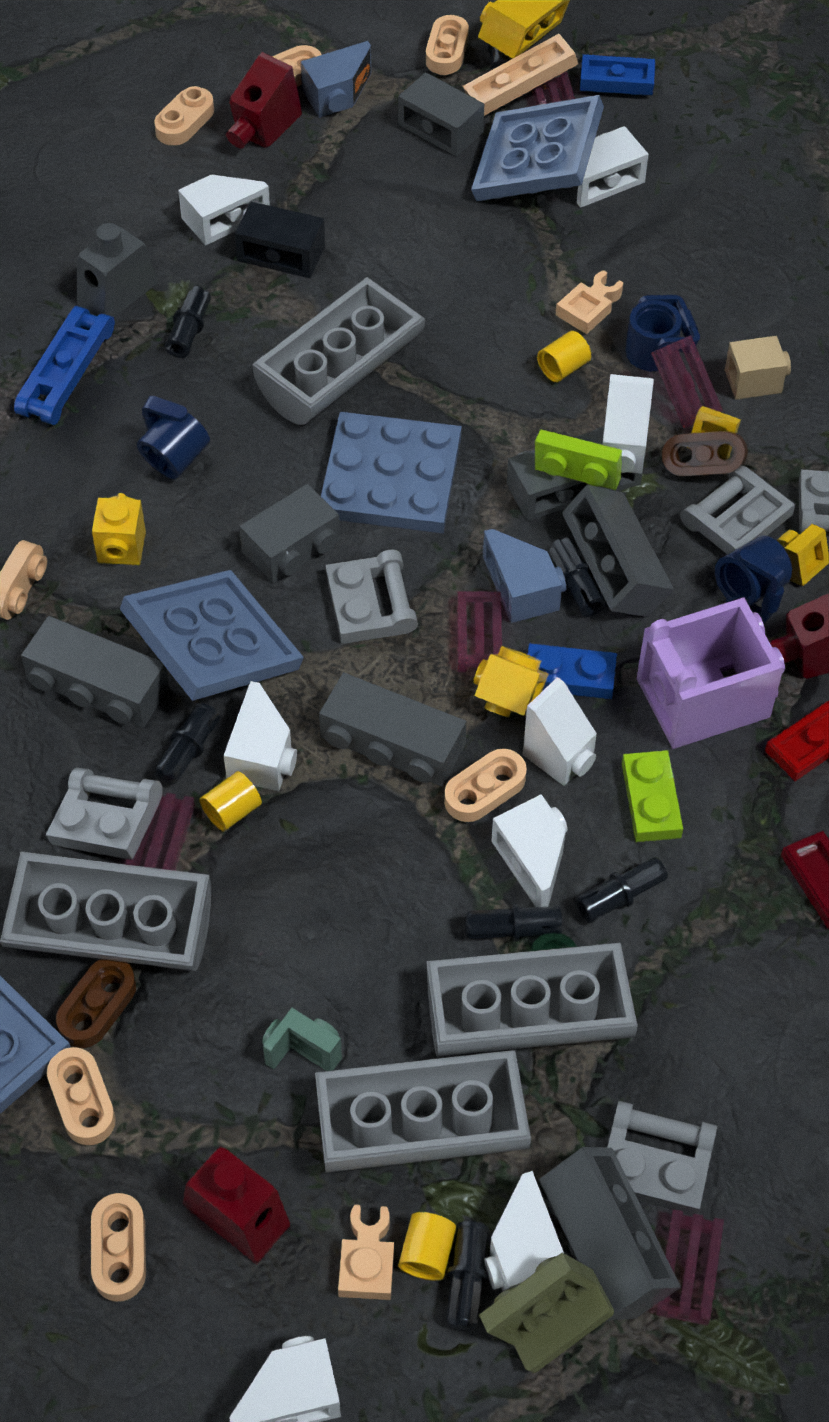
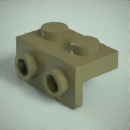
(548, 1311)

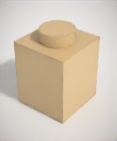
(757, 367)

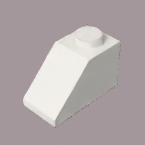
(613, 166)
(218, 203)
(628, 419)
(558, 734)
(260, 742)
(532, 846)
(521, 1237)
(292, 1386)

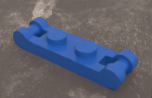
(63, 364)

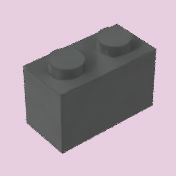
(441, 114)
(290, 533)

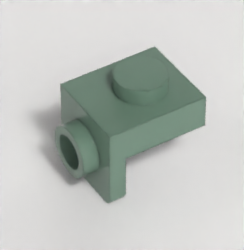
(310, 1038)

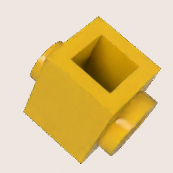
(119, 530)
(509, 681)

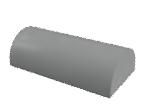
(335, 351)
(108, 911)
(529, 999)
(421, 1111)

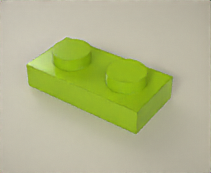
(578, 459)
(652, 796)

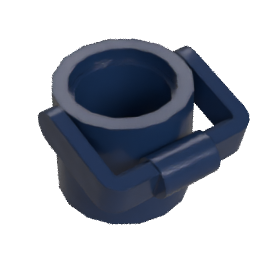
(656, 324)
(172, 437)
(756, 573)

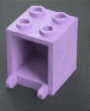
(684, 667)

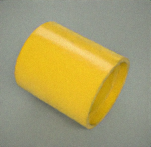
(564, 356)
(230, 801)
(427, 1246)

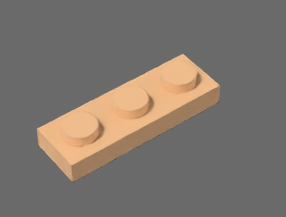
(522, 73)

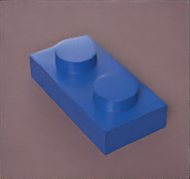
(617, 74)
(583, 671)

